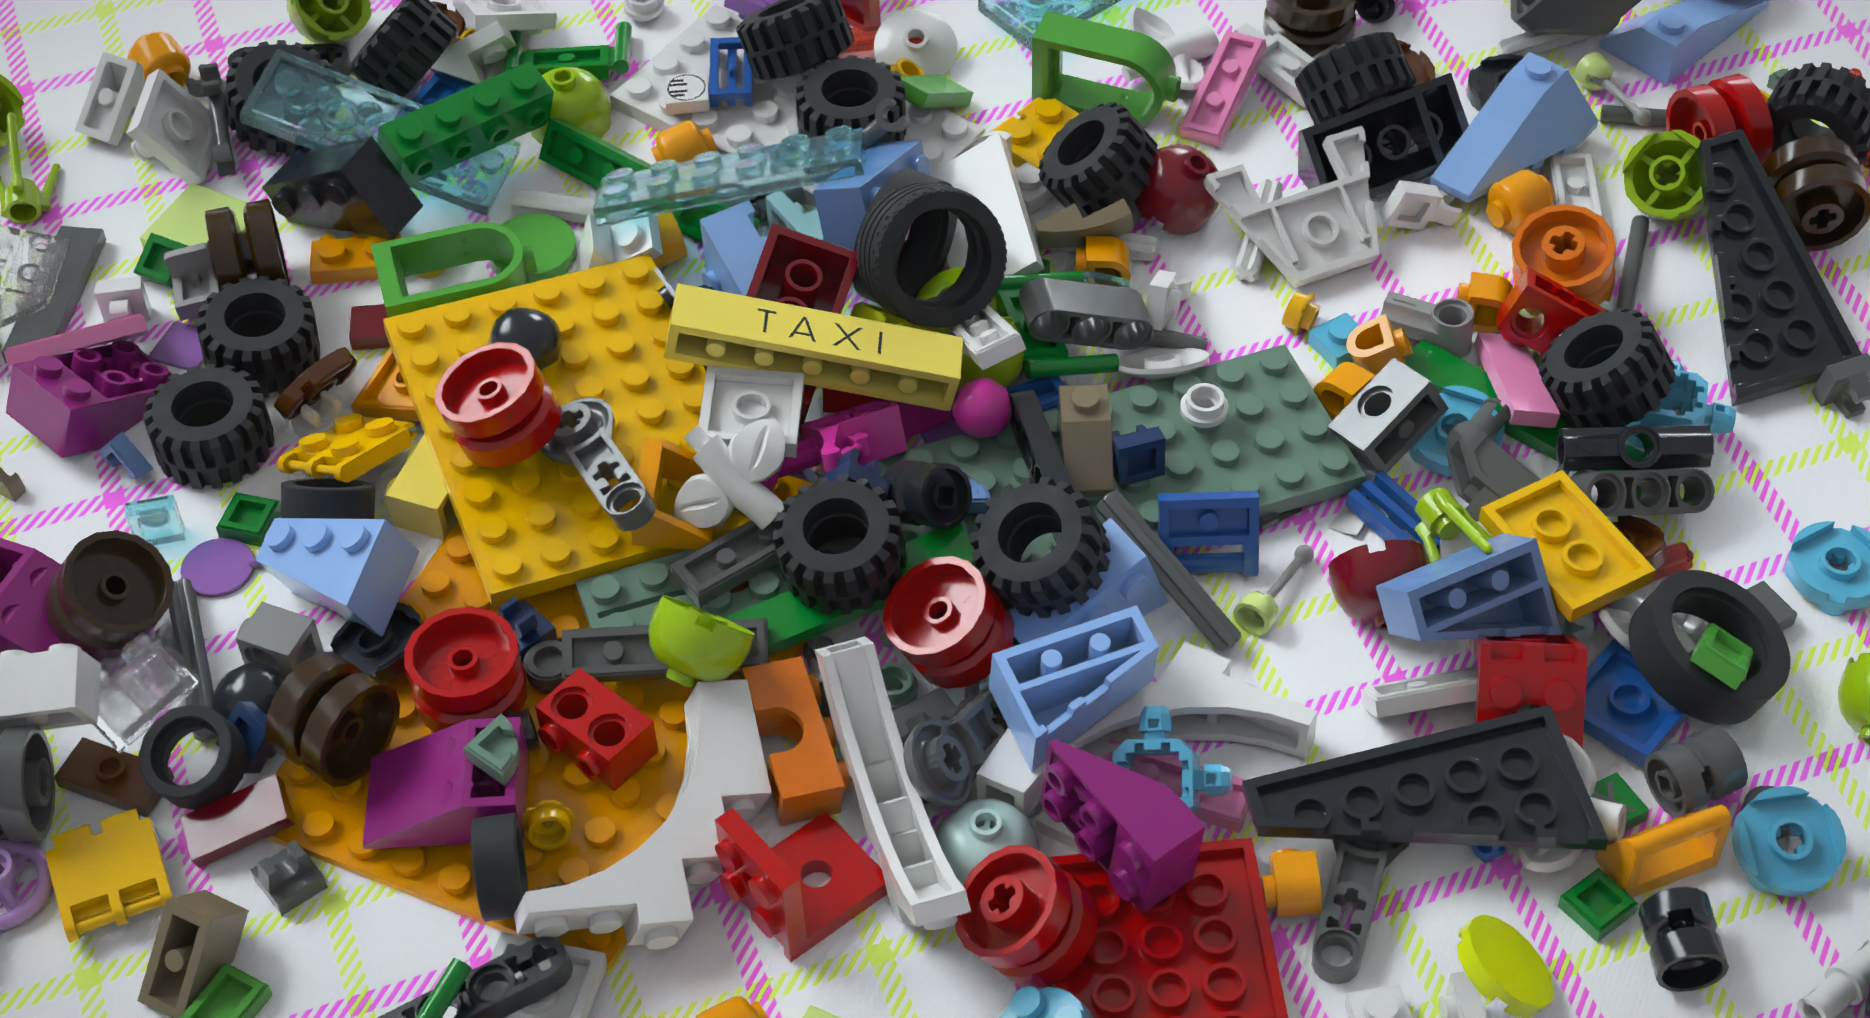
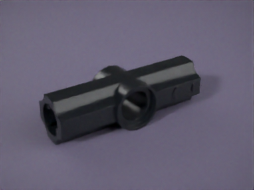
(1663, 448)

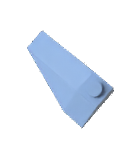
(1678, 35)
(1521, 124)

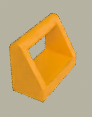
(668, 461)
(1667, 851)

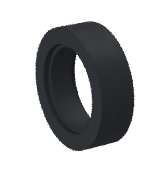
(926, 243)
(1683, 682)

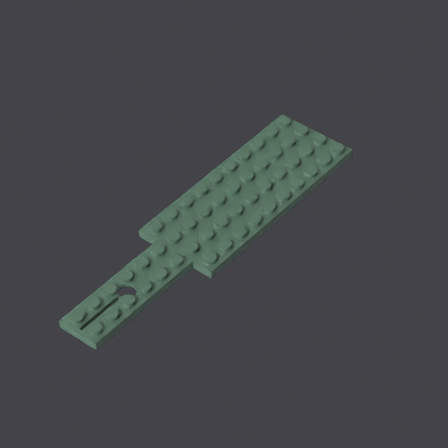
(1268, 444)

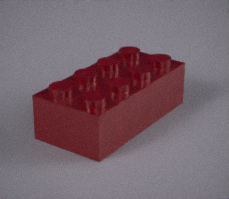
(803, 274)

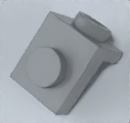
(191, 278)

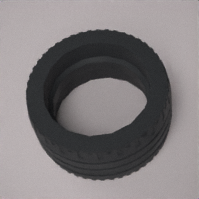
(983, 264)

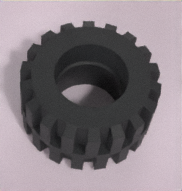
(793, 36)
(404, 47)
(1354, 75)
(241, 81)
(847, 95)
(1824, 96)
(1098, 159)
(260, 330)
(1607, 370)
(209, 426)
(831, 512)
(1018, 520)

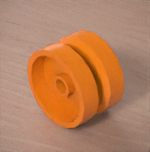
(1569, 248)

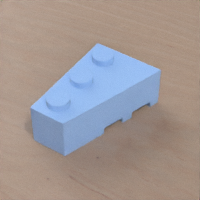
(731, 248)
(341, 565)
(1125, 585)
(1071, 679)

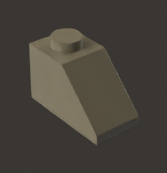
(1086, 437)
(190, 947)

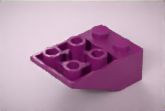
(83, 396)
(23, 590)
(432, 792)
(1123, 822)

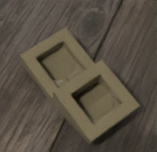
(1069, 228)

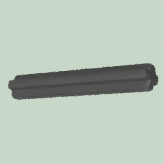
(1172, 574)
(190, 642)

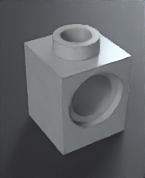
(278, 638)

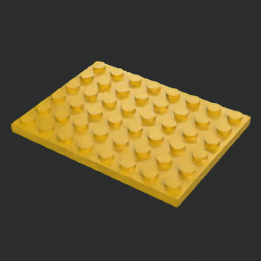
(538, 519)

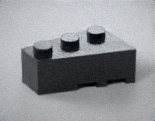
(344, 189)

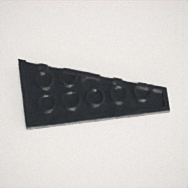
(1770, 297)
(1467, 785)

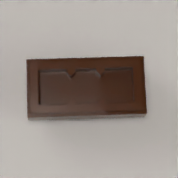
(107, 777)

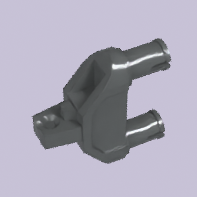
(1479, 465)

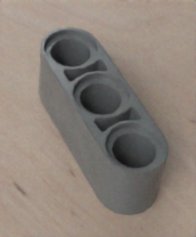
(1086, 314)
(1658, 491)

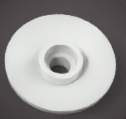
(933, 55)
(1163, 362)

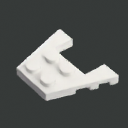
(1315, 229)

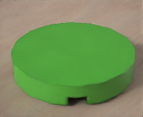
(551, 243)

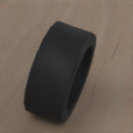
(327, 499)
(166, 734)
(498, 865)

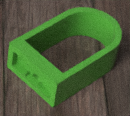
(1107, 43)
(449, 249)

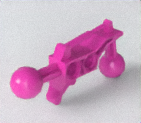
(885, 426)

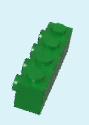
(467, 123)

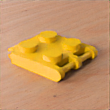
(1035, 129)
(348, 447)
(107, 873)

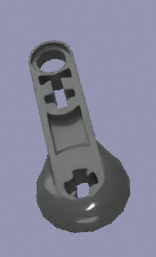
(587, 444)
(945, 753)
(1354, 879)

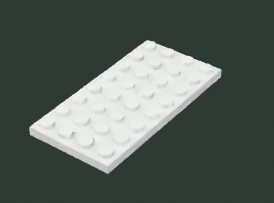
(774, 102)

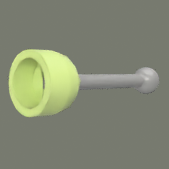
(1601, 71)
(1256, 604)

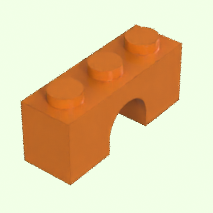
(807, 776)

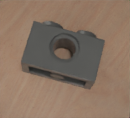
(1388, 416)

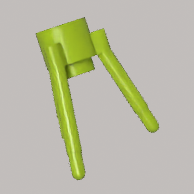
(22, 197)
(1446, 519)

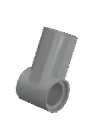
(1442, 324)

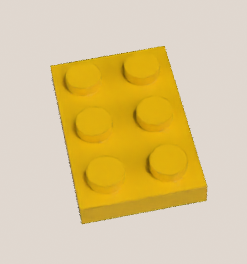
(1580, 547)

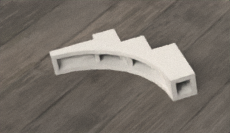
(1202, 706)
(896, 823)
(649, 886)

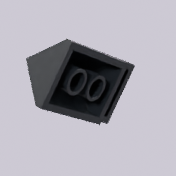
(1425, 113)

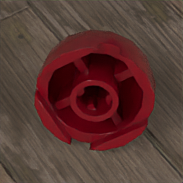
(1177, 190)
(1358, 572)

